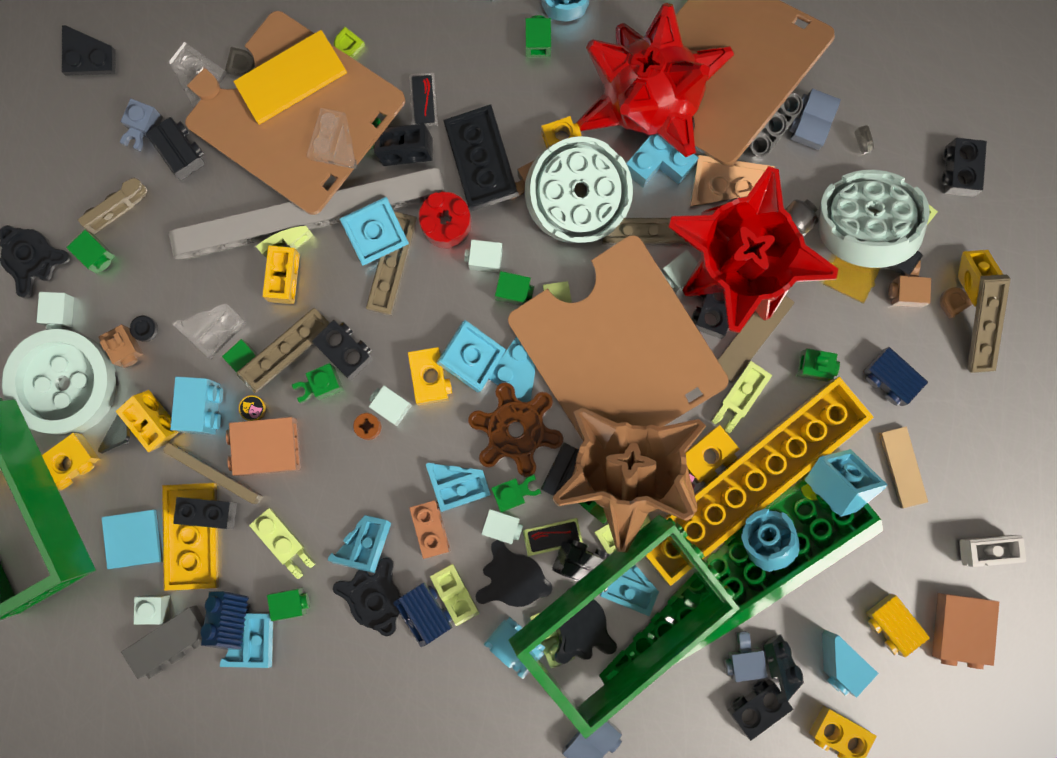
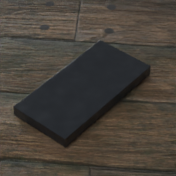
(480, 158)

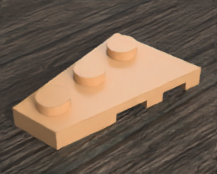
(723, 182)

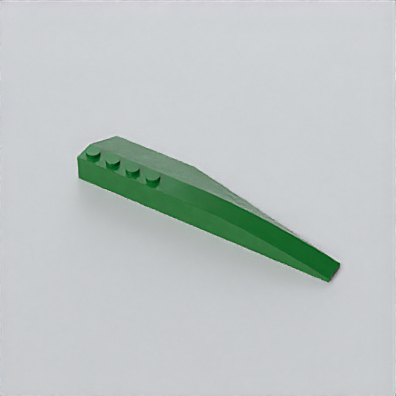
(822, 542)

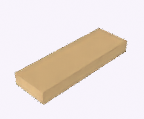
(903, 467)

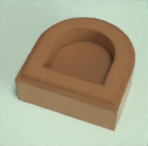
(204, 85)
(954, 301)

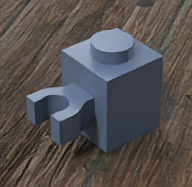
(139, 119)
(747, 662)

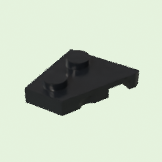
(85, 54)
(783, 667)

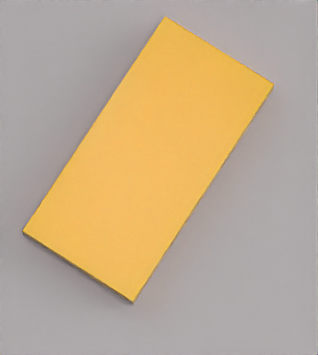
(290, 77)
(188, 550)

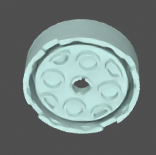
(556, 205)
(871, 239)
(34, 375)

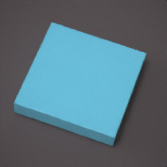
(374, 231)
(471, 356)
(131, 539)

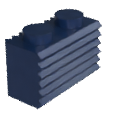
(894, 377)
(423, 614)
(224, 620)

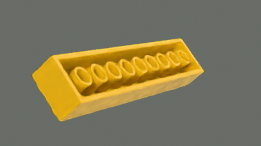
(764, 473)

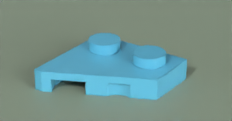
(517, 369)
(457, 485)
(363, 545)
(633, 591)
(256, 644)

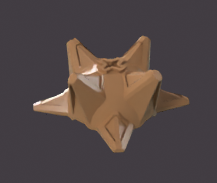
(631, 472)

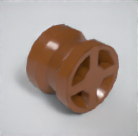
(372, 426)

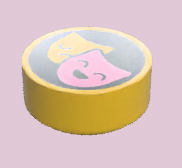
(252, 408)

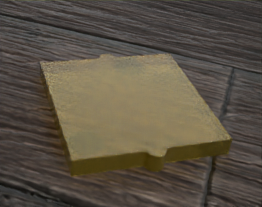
(853, 280)

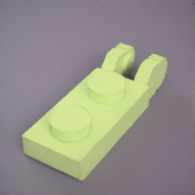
(743, 394)
(281, 541)

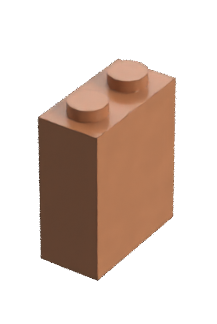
(263, 446)
(965, 630)

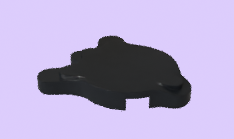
(28, 256)
(514, 578)
(372, 597)
(584, 632)

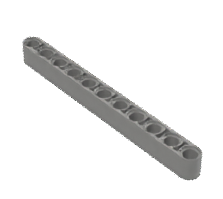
(265, 222)

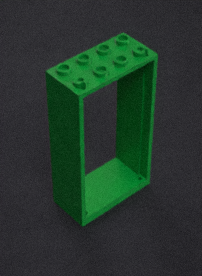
(43, 513)
(652, 661)

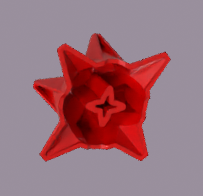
(652, 81)
(750, 252)

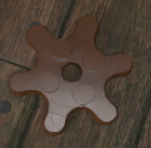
(497, 428)

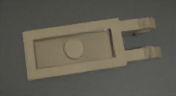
(113, 206)

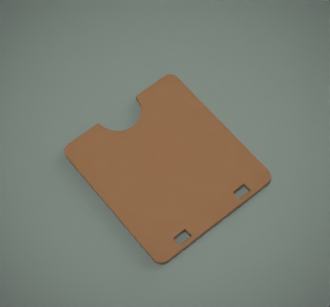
(756, 81)
(279, 146)
(622, 348)

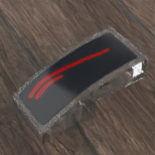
(423, 99)

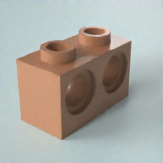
(430, 529)

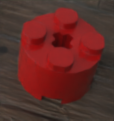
(440, 206)

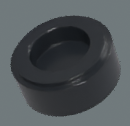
(143, 328)

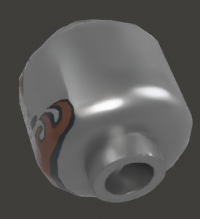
(803, 215)

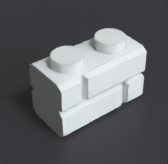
(992, 550)

